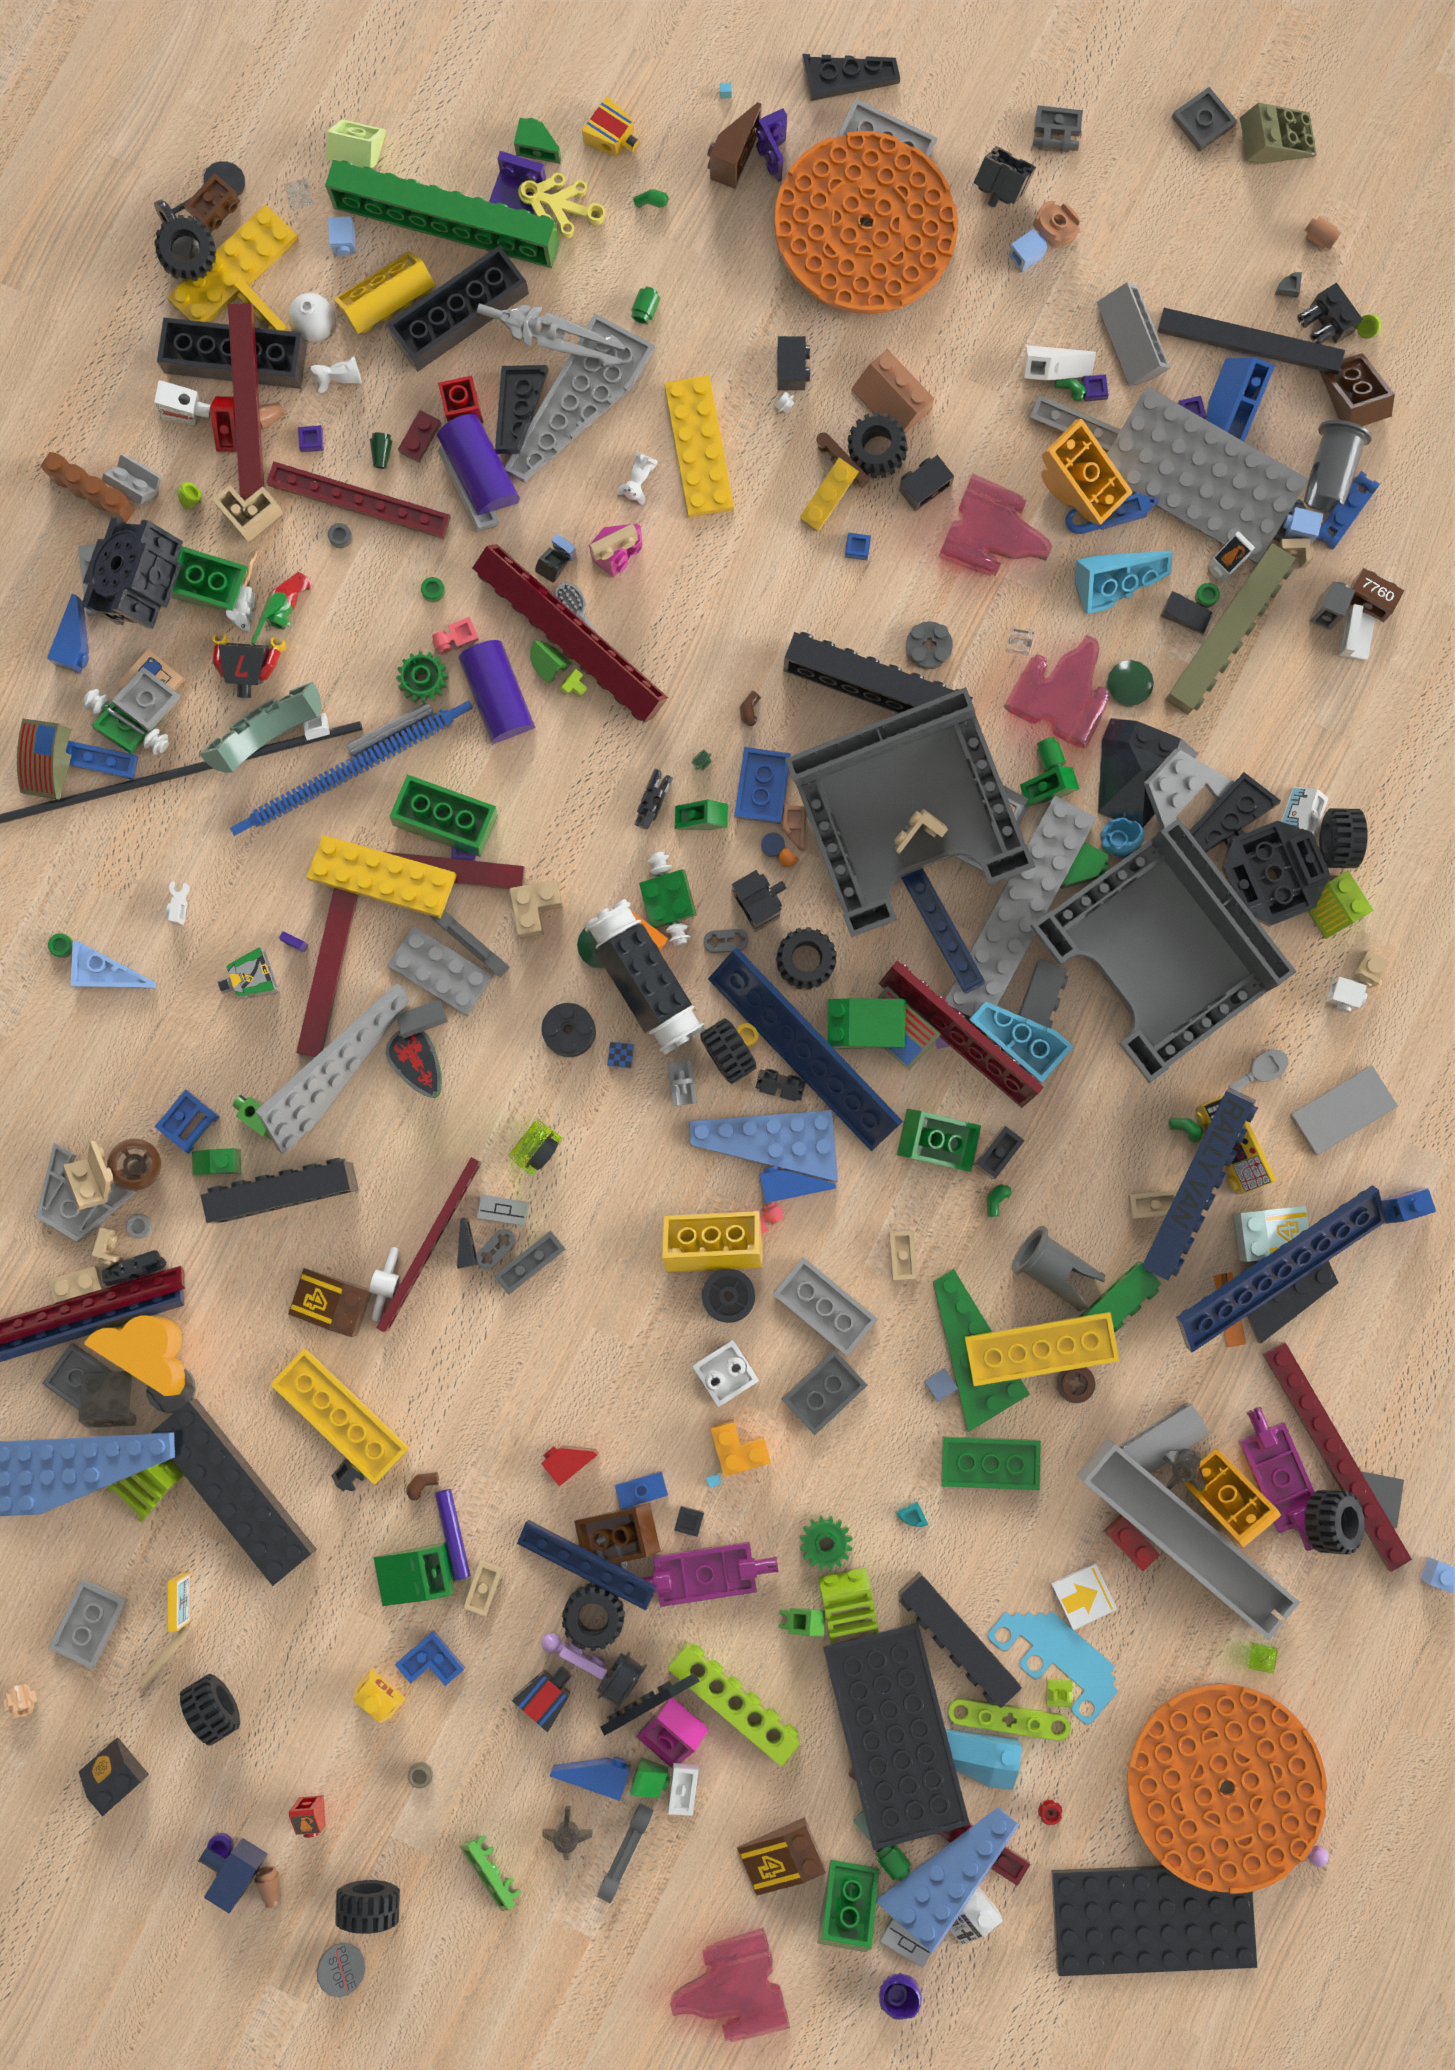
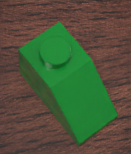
(535, 141)
(1052, 783)
(701, 815)
(1086, 866)
(216, 1161)
(649, 1779)

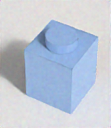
(342, 236)
(1028, 250)
(1302, 524)
(1439, 1575)

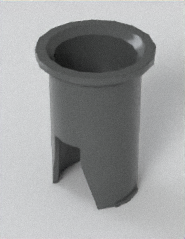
(1335, 463)
(1051, 1264)

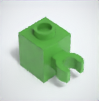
(804, 1621)

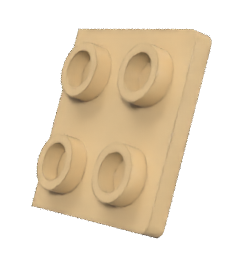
(931, 825)
(89, 1178)

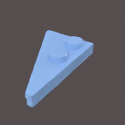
(97, 970)

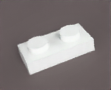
(683, 1789)

